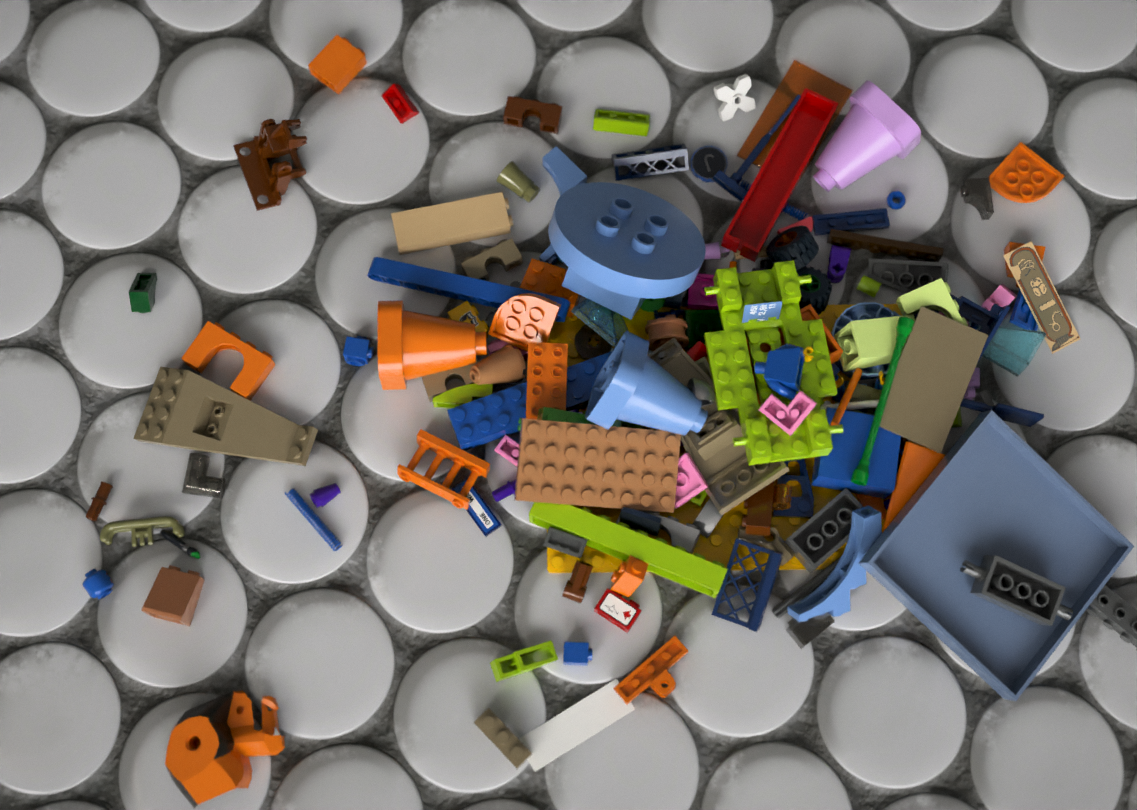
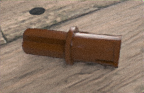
(99, 501)

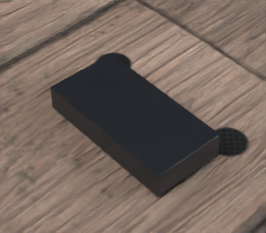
(640, 520)

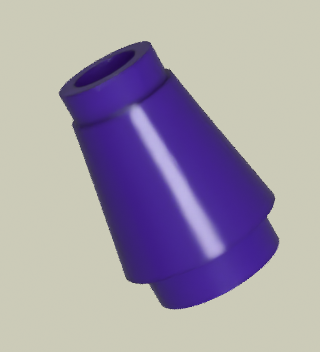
(324, 495)

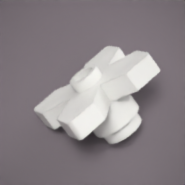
(734, 97)

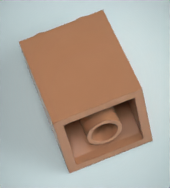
(174, 595)

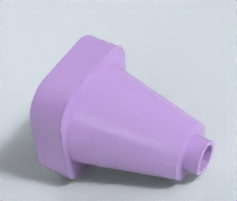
(866, 138)

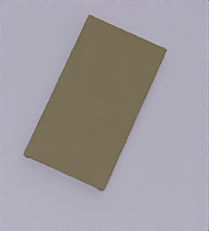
(931, 379)

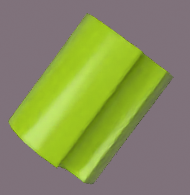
(868, 286)

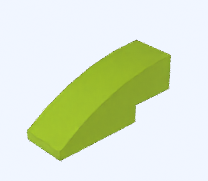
(462, 395)
(523, 661)

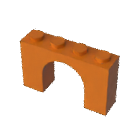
(213, 340)

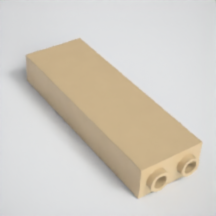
(451, 223)

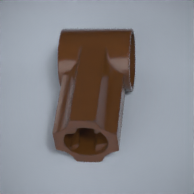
(576, 586)

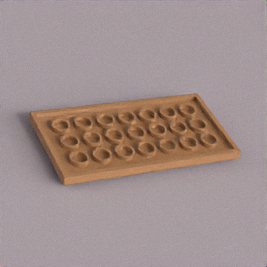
(597, 465)

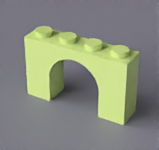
(931, 296)

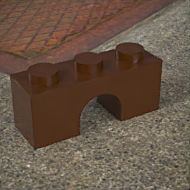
(518, 109)

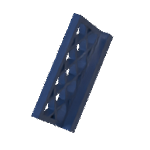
(764, 590)

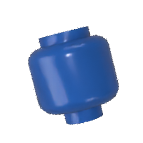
(98, 583)

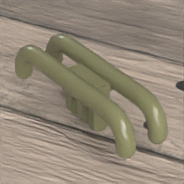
(140, 529)

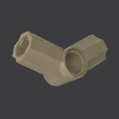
(776, 545)

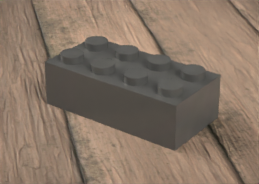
(824, 531)

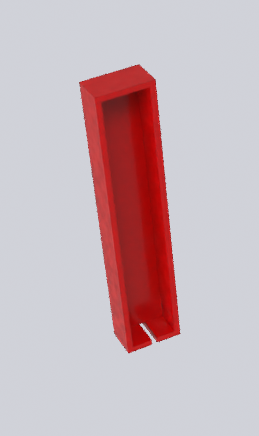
(779, 175)

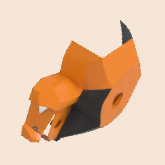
(214, 743)

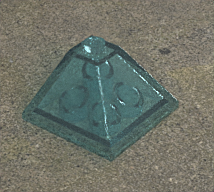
(602, 320)

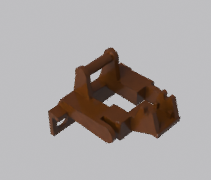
(273, 142)

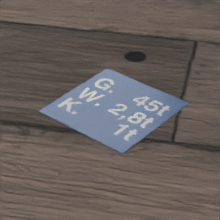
(762, 311)

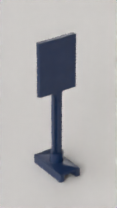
(731, 183)
(1006, 412)

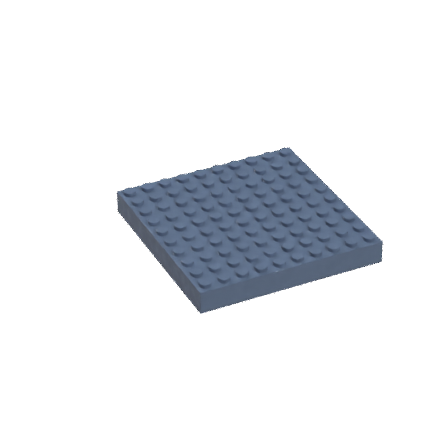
(1001, 502)

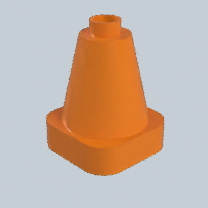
(422, 344)

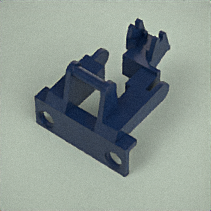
(979, 317)

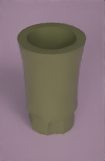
(518, 182)

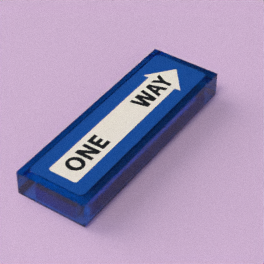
(479, 510)

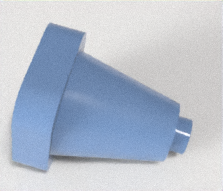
(642, 392)

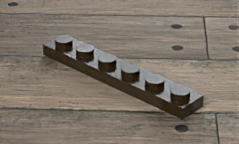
(884, 245)

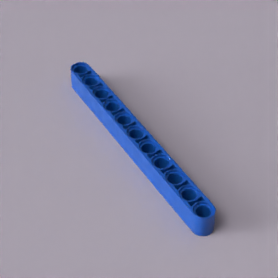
(451, 284)

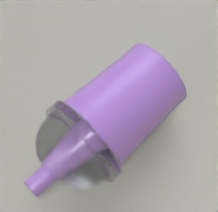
(716, 251)

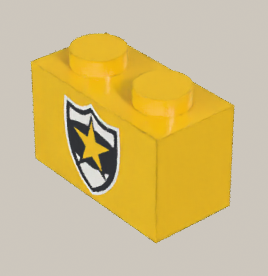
(468, 314)

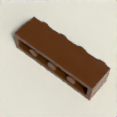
(759, 512)

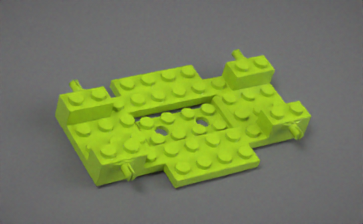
(732, 365)

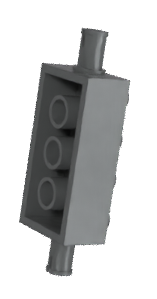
(1017, 590)

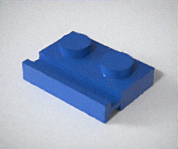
(1022, 315)

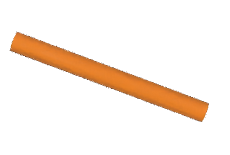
(846, 397)

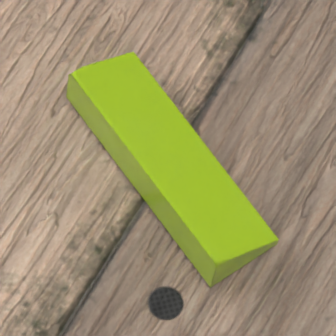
(621, 122)

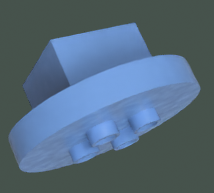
(624, 245)

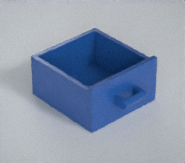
(837, 468)

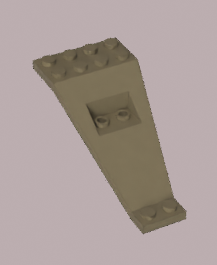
(209, 418)
(712, 448)

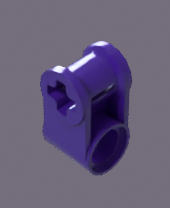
(838, 262)

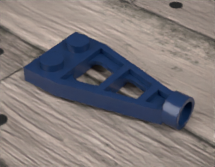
(800, 506)

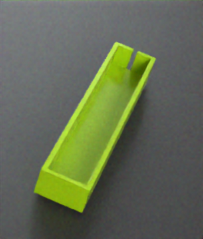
(622, 542)

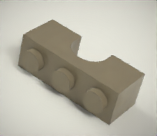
(504, 253)
(436, 383)
(503, 738)

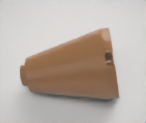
(500, 367)

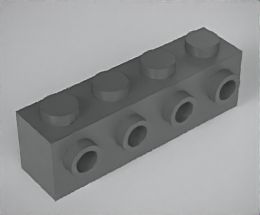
(1115, 614)

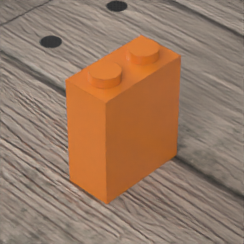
(337, 63)

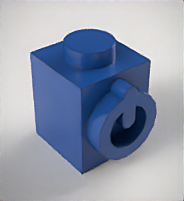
(358, 350)

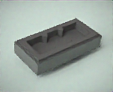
(565, 542)

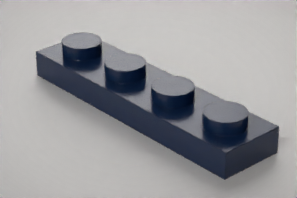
(851, 221)

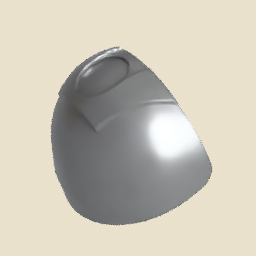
(702, 391)

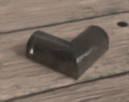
(196, 479)

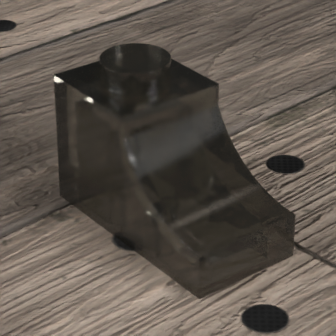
(978, 193)
(806, 631)

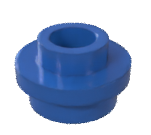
(896, 195)

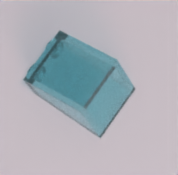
(1013, 348)

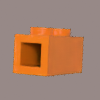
(629, 576)

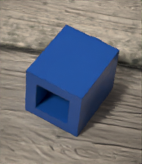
(577, 653)

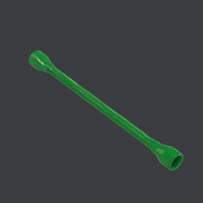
(861, 472)

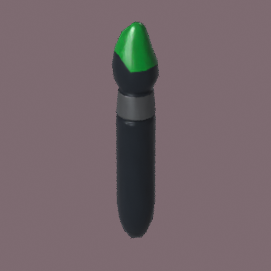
(192, 552)

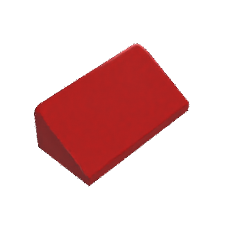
(399, 103)

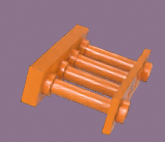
(444, 450)

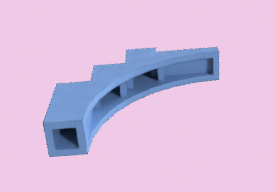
(565, 176)
(834, 593)

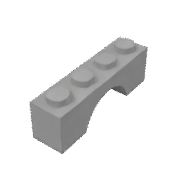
(680, 534)

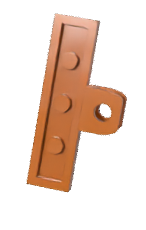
(653, 672)

